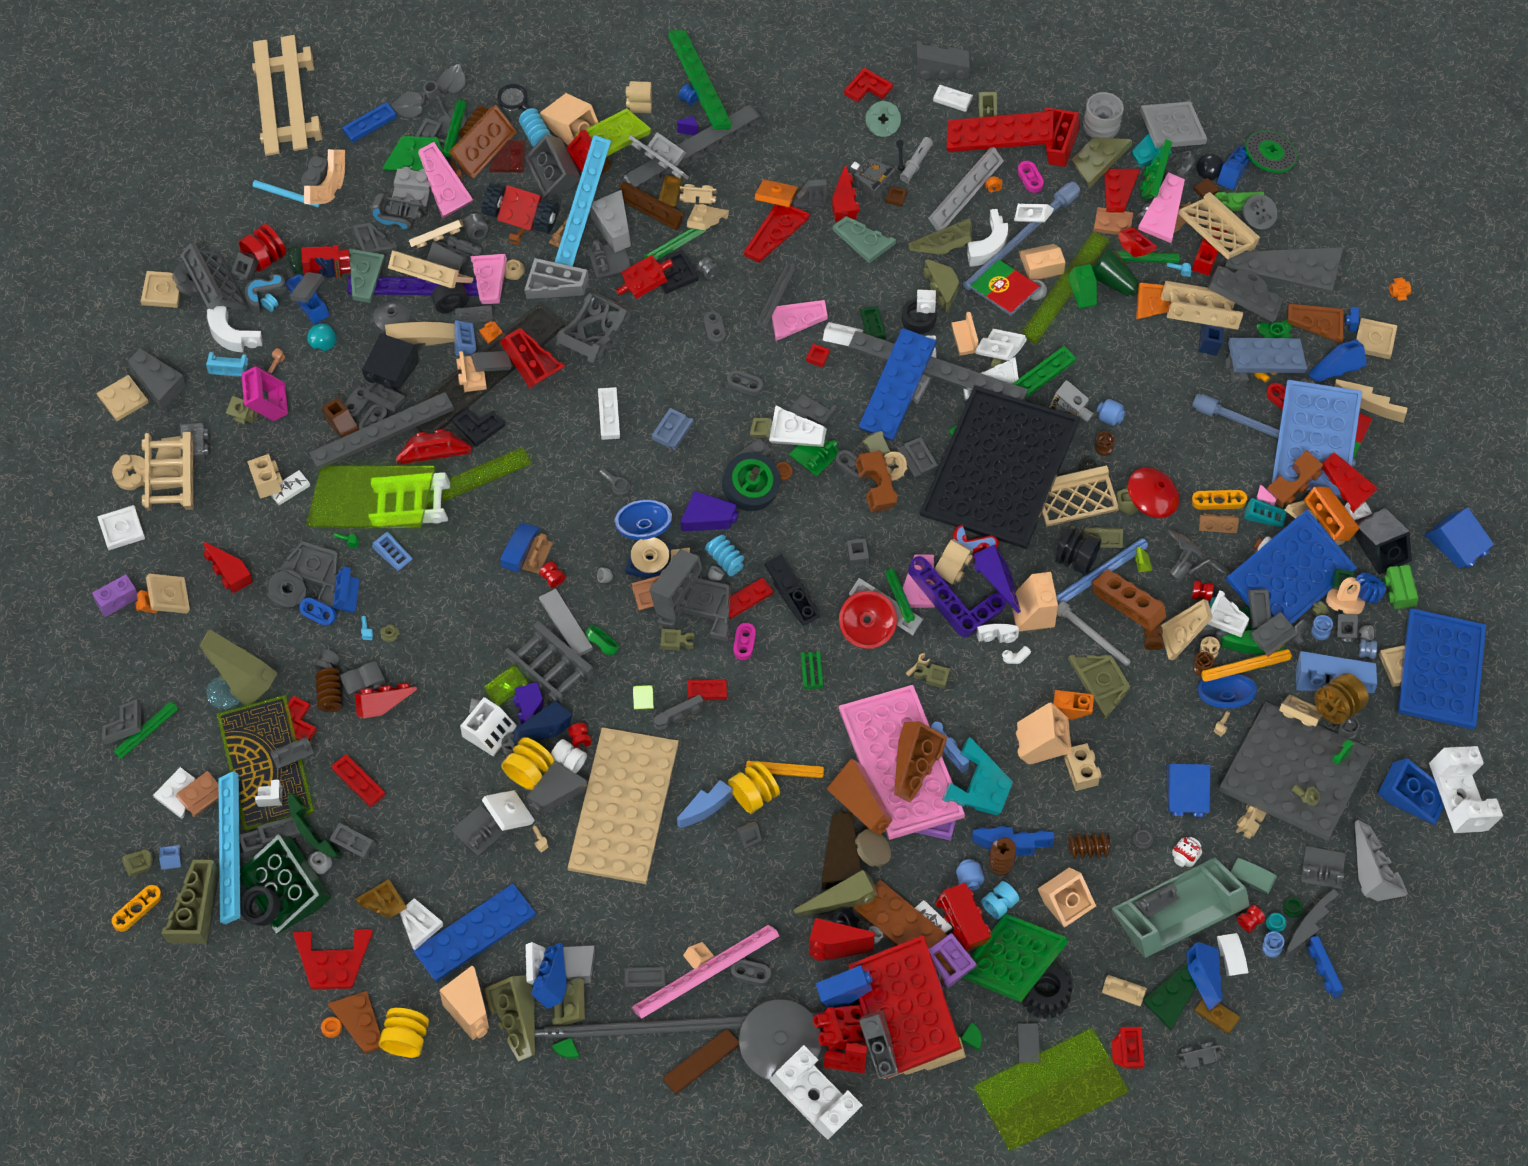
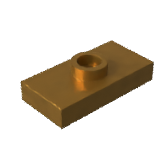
(670, 190)
(1218, 1016)

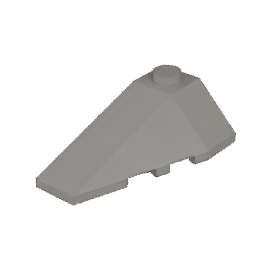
(1373, 869)

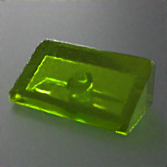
(504, 685)

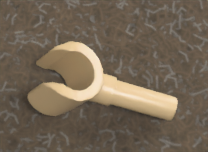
(913, 669)
(1220, 728)
(541, 844)

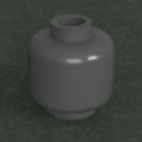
(475, 226)

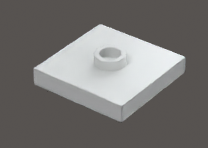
(121, 527)
(508, 810)

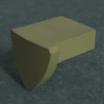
(876, 442)

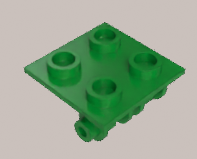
(815, 457)

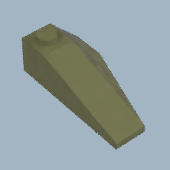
(243, 672)
(849, 893)
(515, 1008)

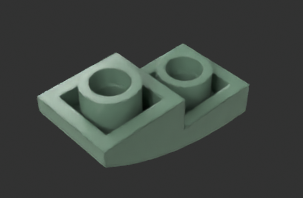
(1255, 876)

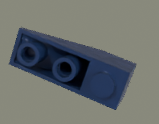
(1210, 339)
(547, 723)

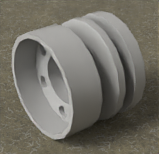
(1103, 115)

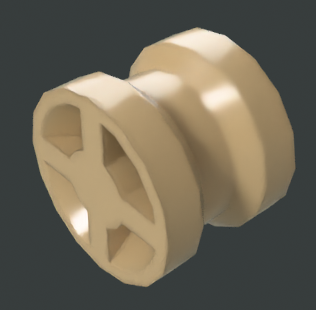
(1210, 643)

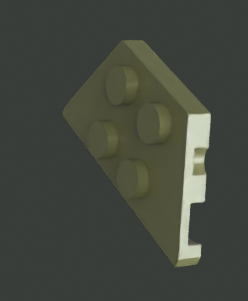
(1098, 157)
(944, 239)
(1102, 679)

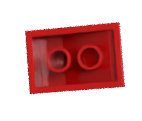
(837, 941)

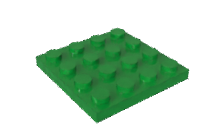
(1014, 957)

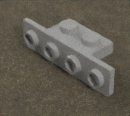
(663, 150)

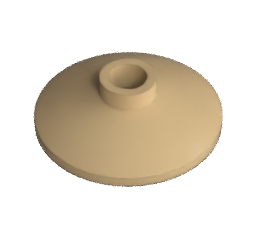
(649, 547)

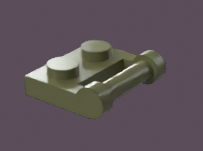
(573, 1004)

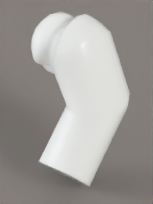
(1016, 658)

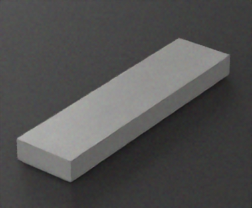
(565, 622)

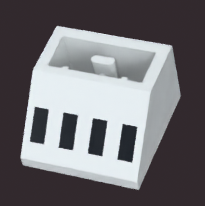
(487, 726)

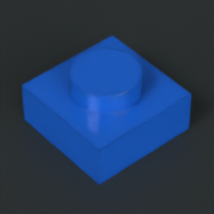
(1352, 319)

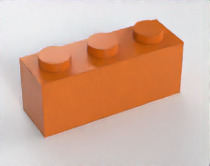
(1331, 513)

